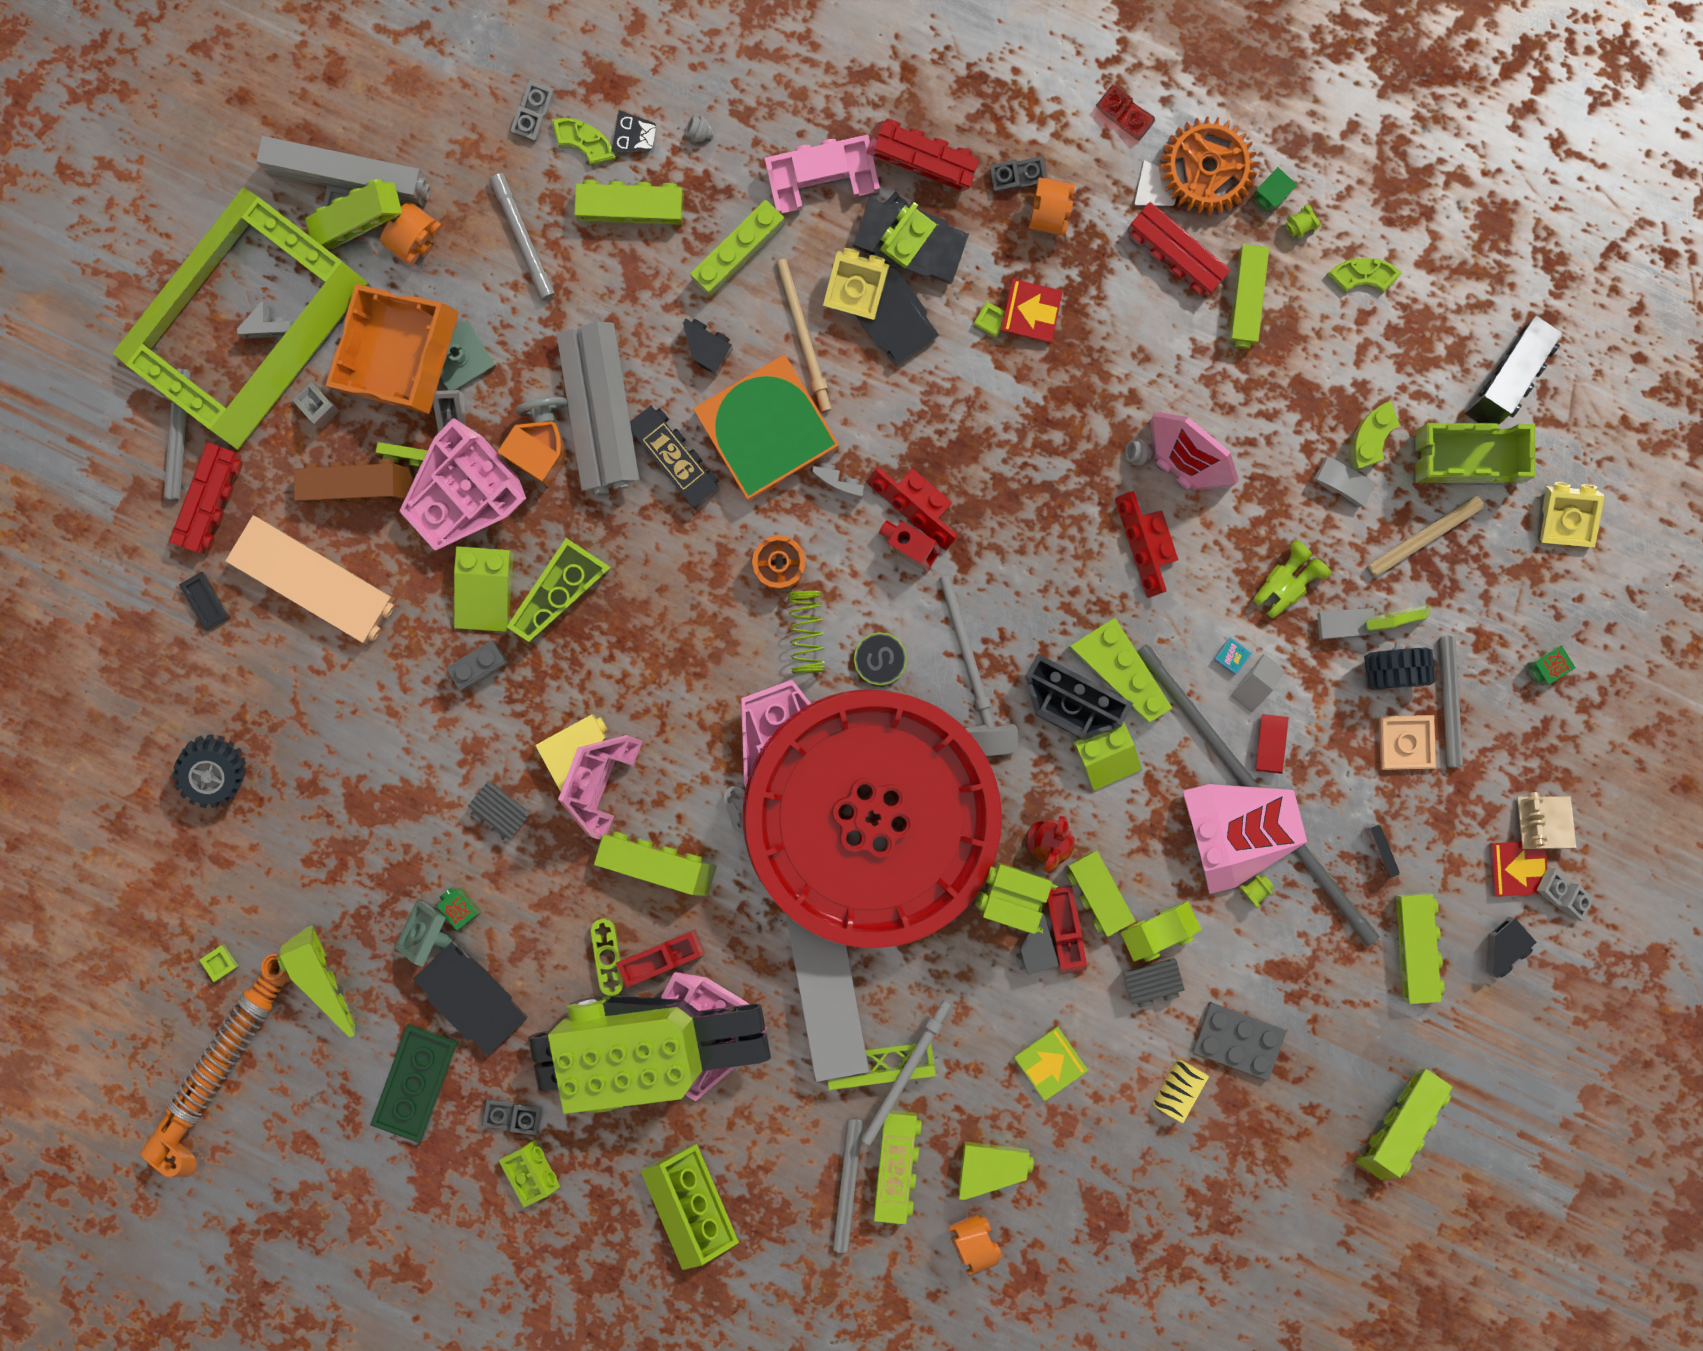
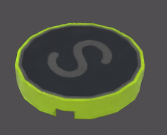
(880, 659)

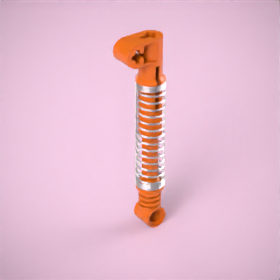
(185, 1109)

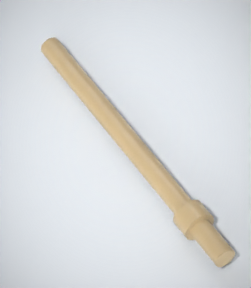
(818, 383)

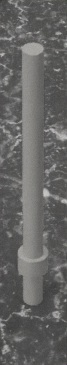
(982, 701)
(933, 1027)

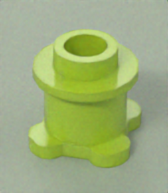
(1302, 222)
(1257, 890)

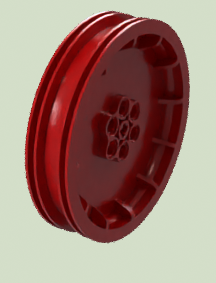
(926, 867)

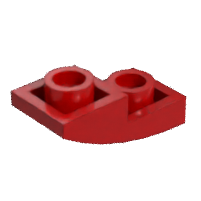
(1272, 744)

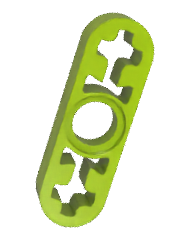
(602, 978)

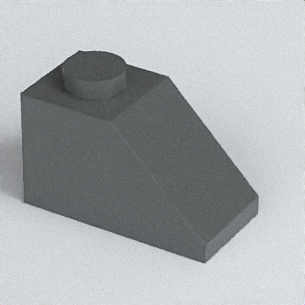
(1037, 951)

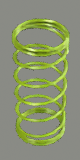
(810, 668)

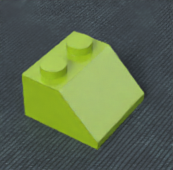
(1108, 757)

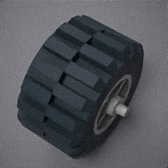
(1399, 668)
(209, 771)

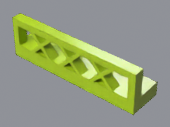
(888, 1074)

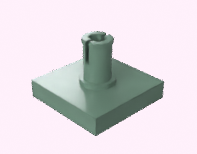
(465, 358)
(422, 933)

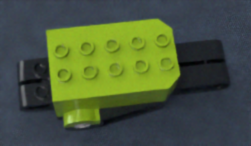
(641, 1049)

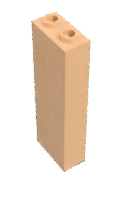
(311, 580)

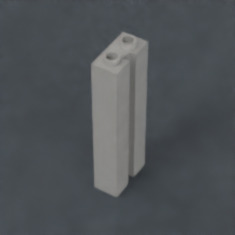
(339, 169)
(598, 407)

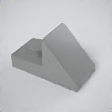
(258, 324)

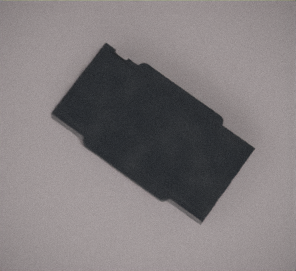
(935, 258)
(899, 321)
(470, 998)

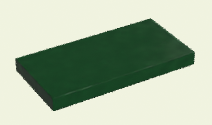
(414, 1083)

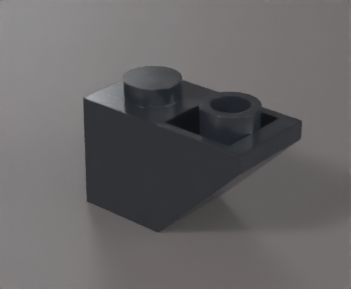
(707, 349)
(1506, 945)

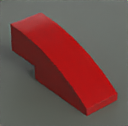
(1066, 930)
(660, 958)

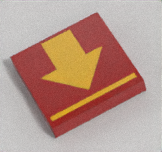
(1031, 310)
(1516, 869)

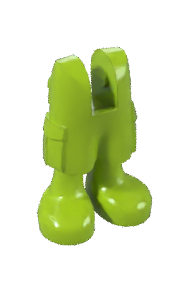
(1284, 585)

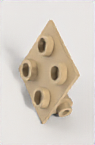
(1546, 822)

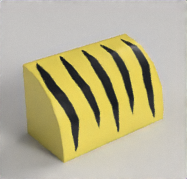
(1180, 1090)

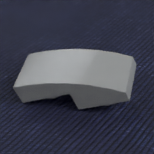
(533, 110)
(829, 476)
(1344, 480)
(1345, 623)
(996, 740)
(1565, 895)

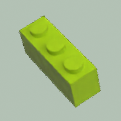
(1099, 893)

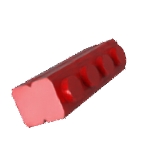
(922, 155)
(1178, 249)
(205, 498)

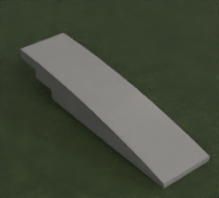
(828, 1004)

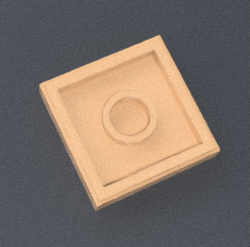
(1407, 742)

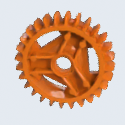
(1202, 183)

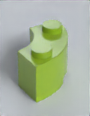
(1369, 437)
(1166, 929)

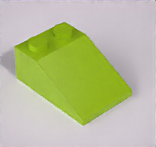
(482, 588)

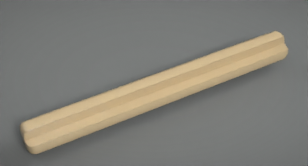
(1426, 536)

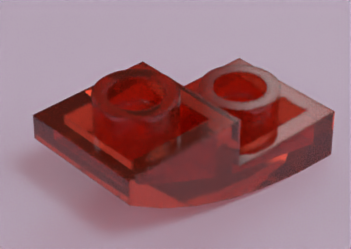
(1125, 113)

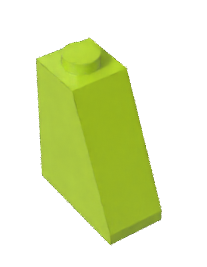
(991, 1168)

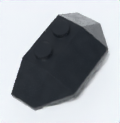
(1073, 700)

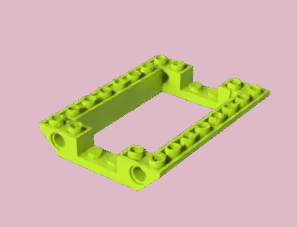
(287, 357)

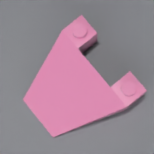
(764, 714)

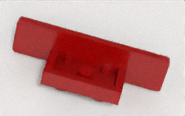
(916, 501)
(1148, 541)

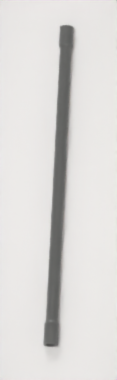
(1155, 665)

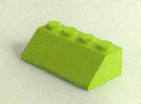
(689, 1207)

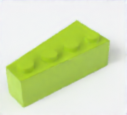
(560, 584)
(1119, 666)
(655, 865)
(1406, 1126)

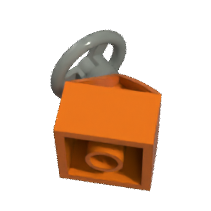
(538, 445)

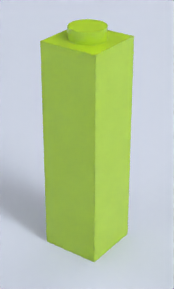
(1248, 296)

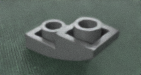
(1018, 174)
(511, 1116)

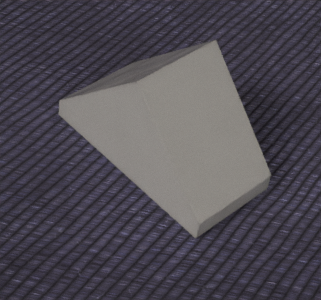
(316, 405)
(449, 406)
(1258, 683)

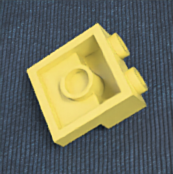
(856, 283)
(1571, 515)

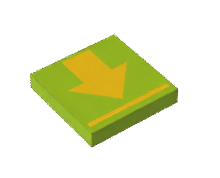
(1051, 1063)

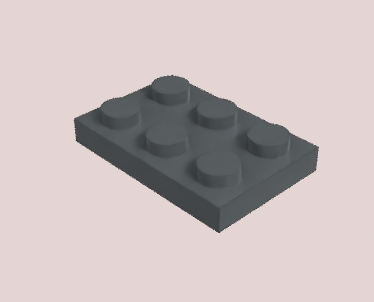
(1239, 1041)

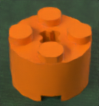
(1051, 206)
(410, 233)
(768, 552)
(974, 1244)

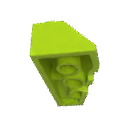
(306, 965)

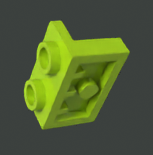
(908, 236)
(529, 1173)

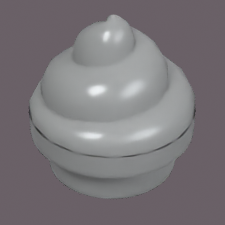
(698, 129)
(1138, 452)

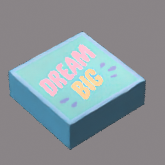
(1232, 656)

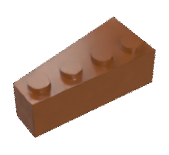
(352, 483)

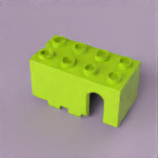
(1475, 453)
(1014, 897)

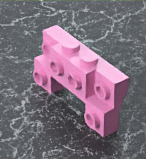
(820, 165)

